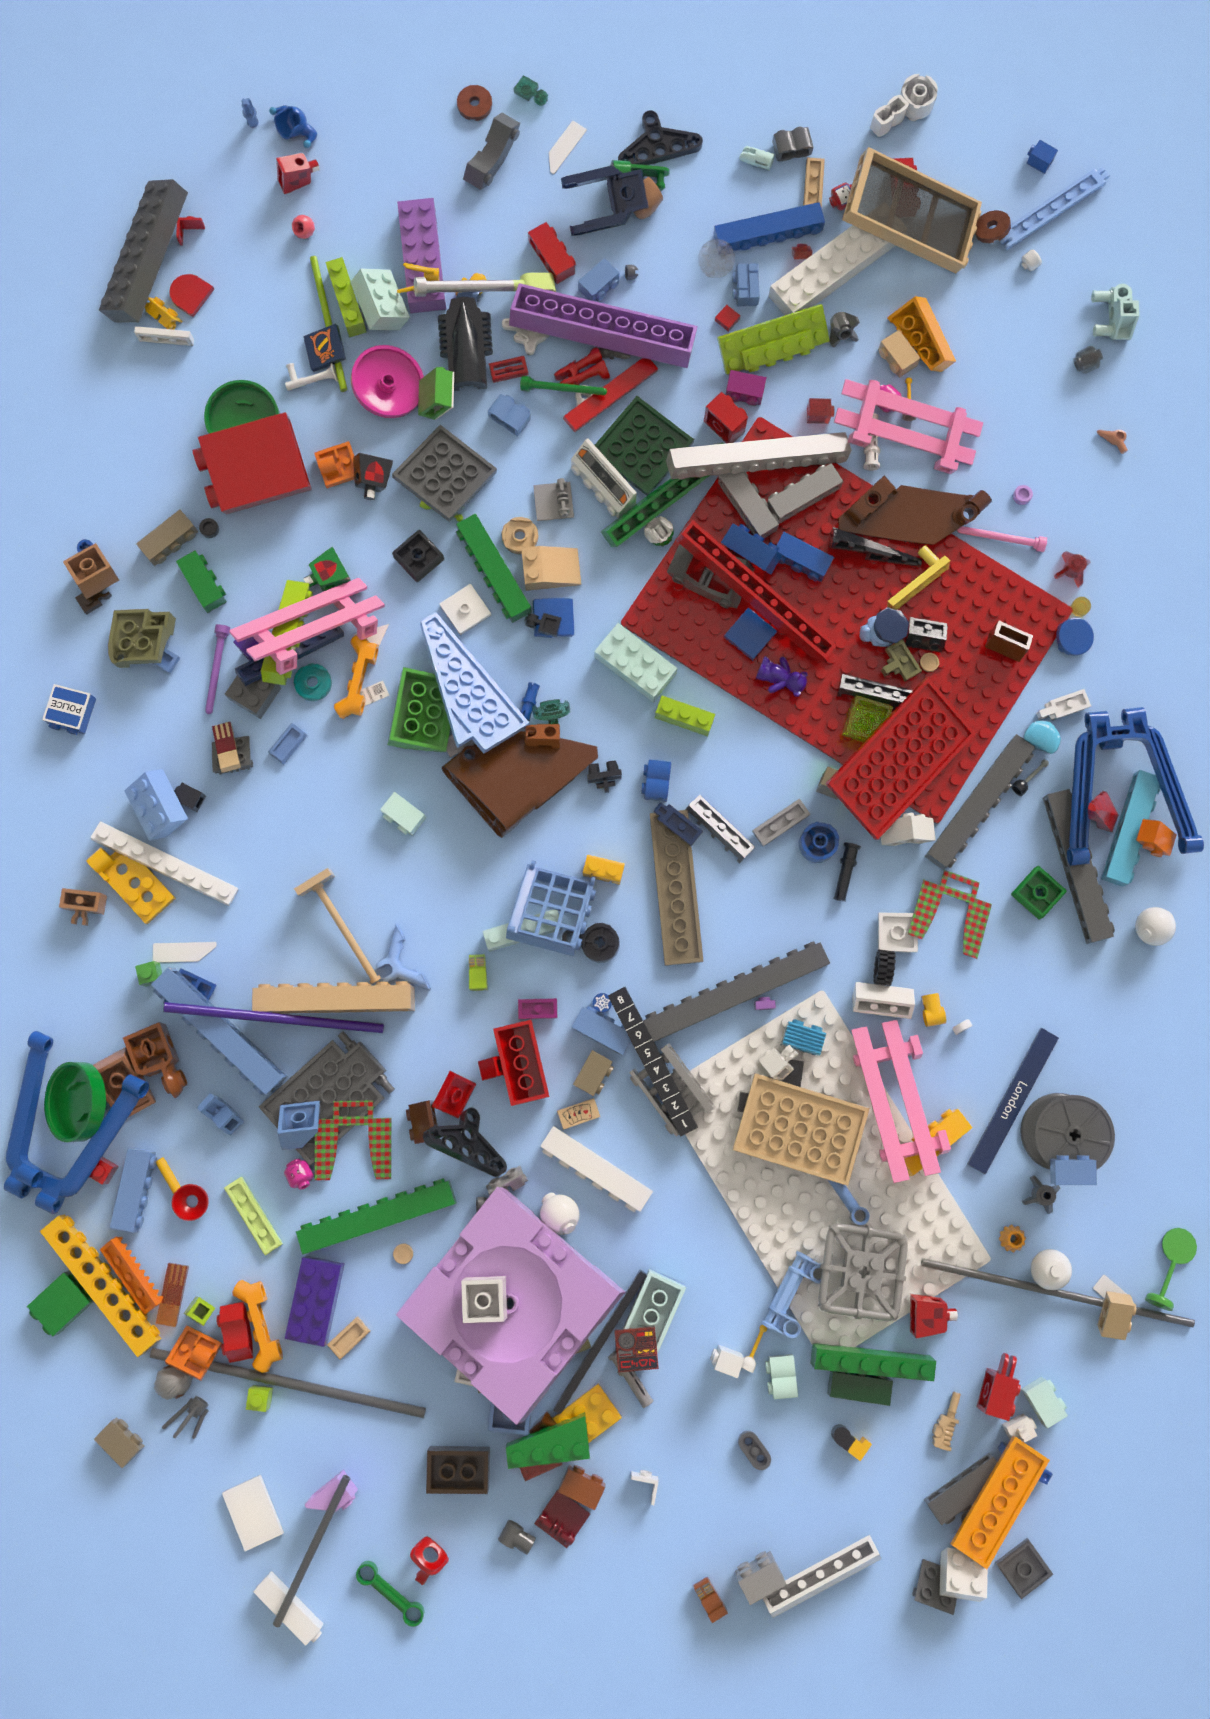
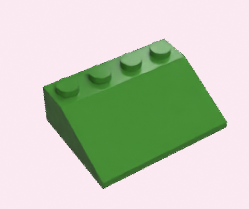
(419, 714)

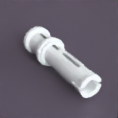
(871, 452)

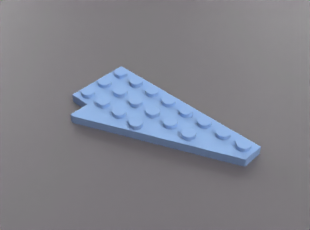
(470, 696)

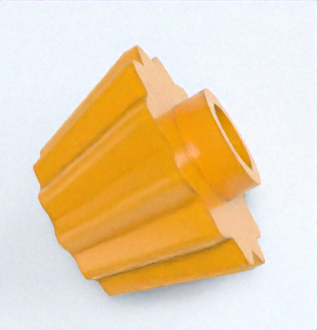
(1006, 1235)

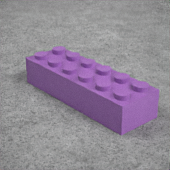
(420, 248)

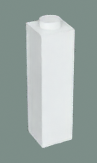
(298, 1617)

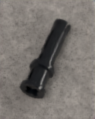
(848, 862)

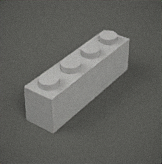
(805, 492)
(748, 503)

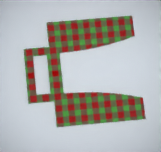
(976, 916)
(379, 1140)

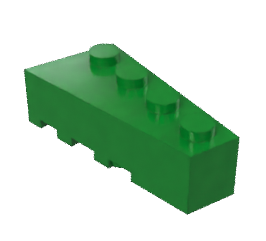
(551, 1445)

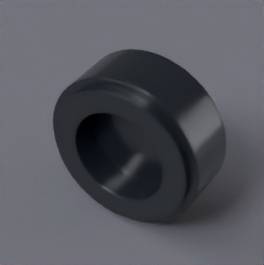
(209, 528)

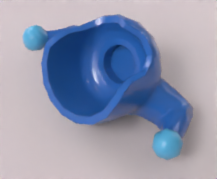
(292, 122)

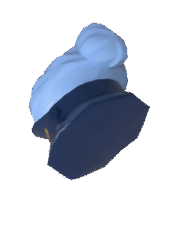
(885, 628)

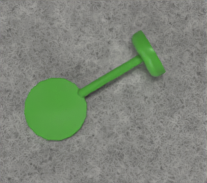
(1179, 1248)

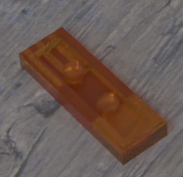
(172, 1294)

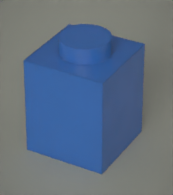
(1041, 156)

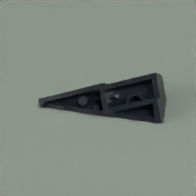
(874, 551)

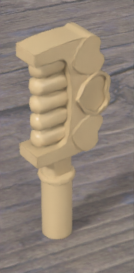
(945, 1425)

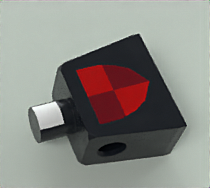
(371, 473)

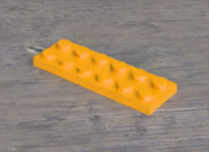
(1000, 1502)

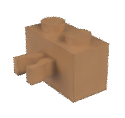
(82, 903)

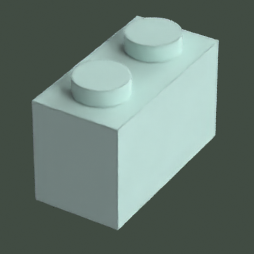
(403, 814)
(1044, 1402)

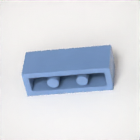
(602, 1030)

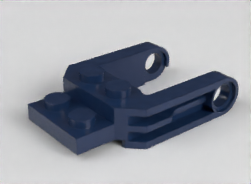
(625, 193)

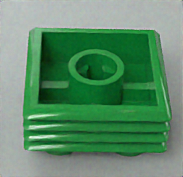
(1050, 891)

